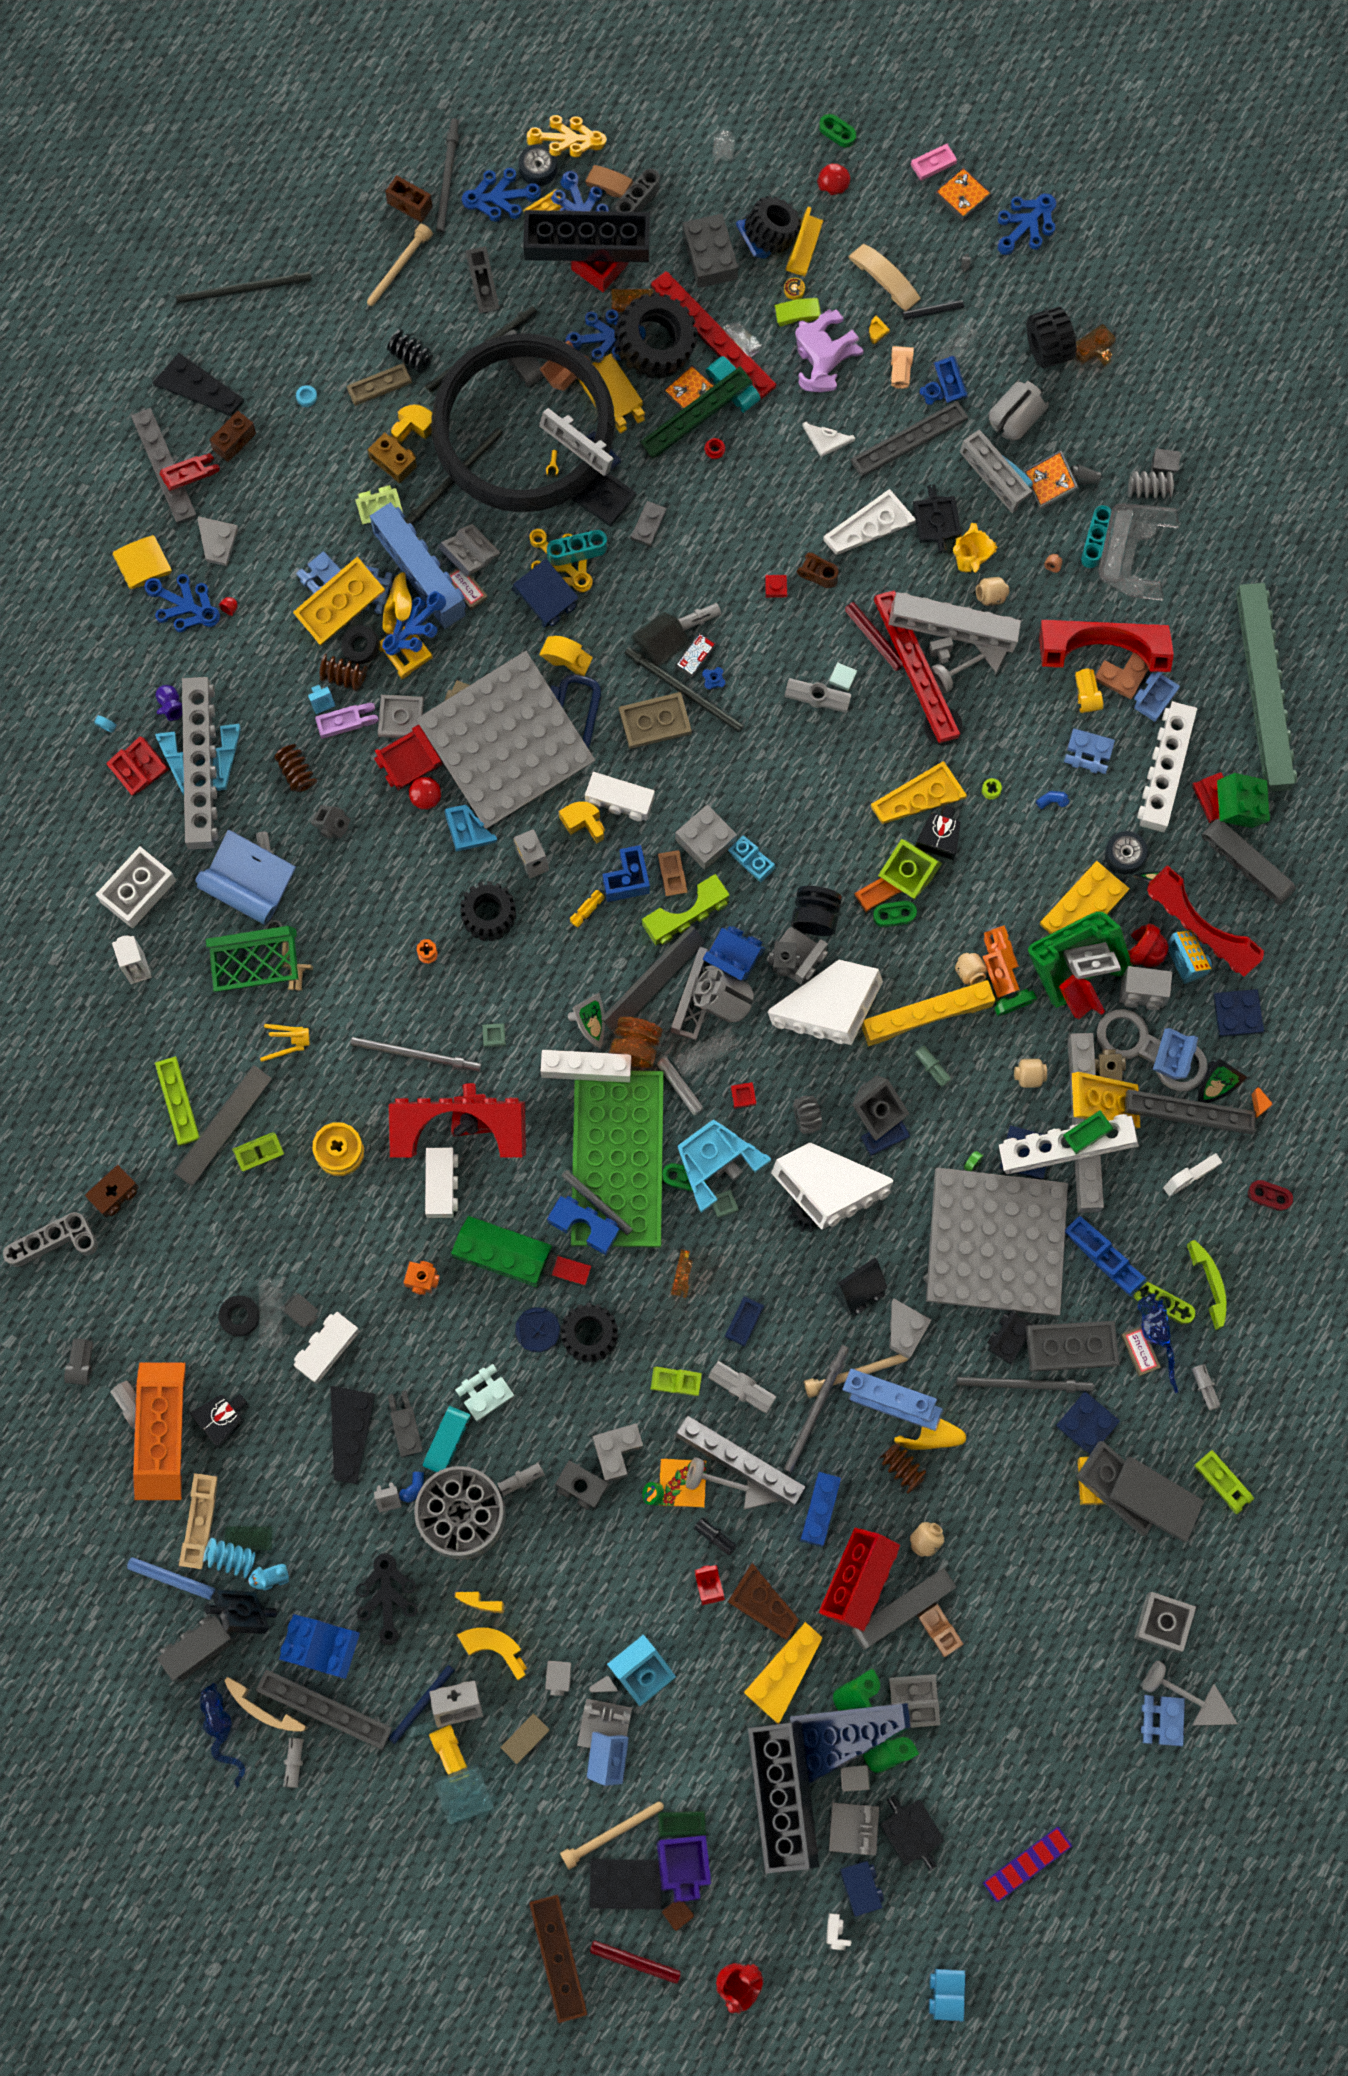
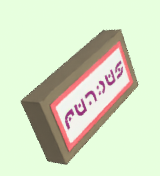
(471, 590)
(1140, 1351)

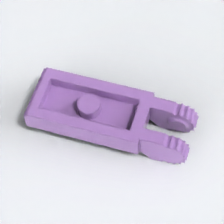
(345, 720)

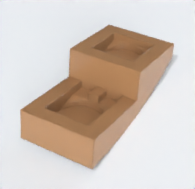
(609, 180)
(672, 873)
(939, 1629)

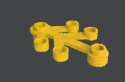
(590, 140)
(574, 575)

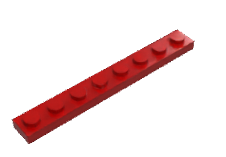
(713, 334)
(919, 673)

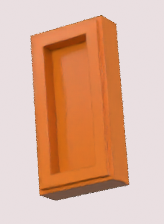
(876, 894)

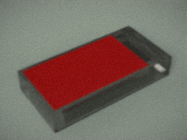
(567, 1270)

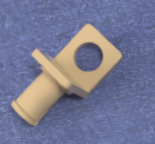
(301, 967)

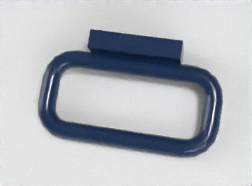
(560, 694)

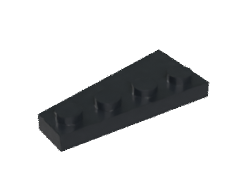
(191, 381)
(350, 1427)

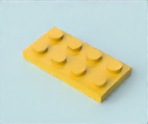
(339, 601)
(1094, 892)
(1100, 1093)

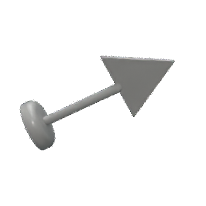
(943, 677)
(754, 1495)
(1213, 1709)

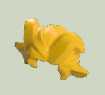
(973, 549)

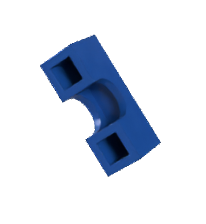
(567, 1213)
(820, 1509)

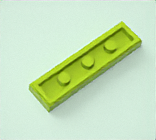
(177, 1101)

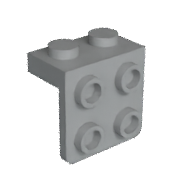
(809, 952)

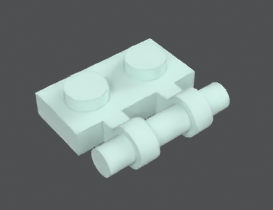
(488, 1398)

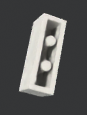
(619, 796)
(131, 959)
(441, 1183)
(326, 1347)

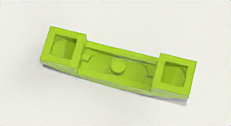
(1200, 1256)

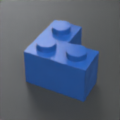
(629, 881)

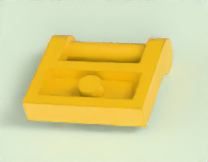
(415, 658)

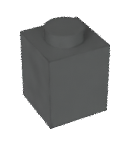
(300, 1310)

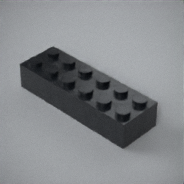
(586, 236)
(783, 1797)

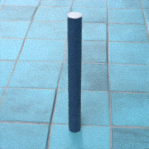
(420, 1705)

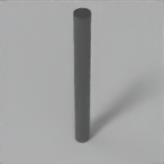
(594, 1200)

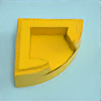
(877, 330)

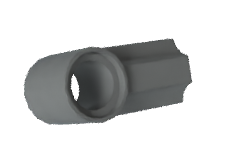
(79, 1366)

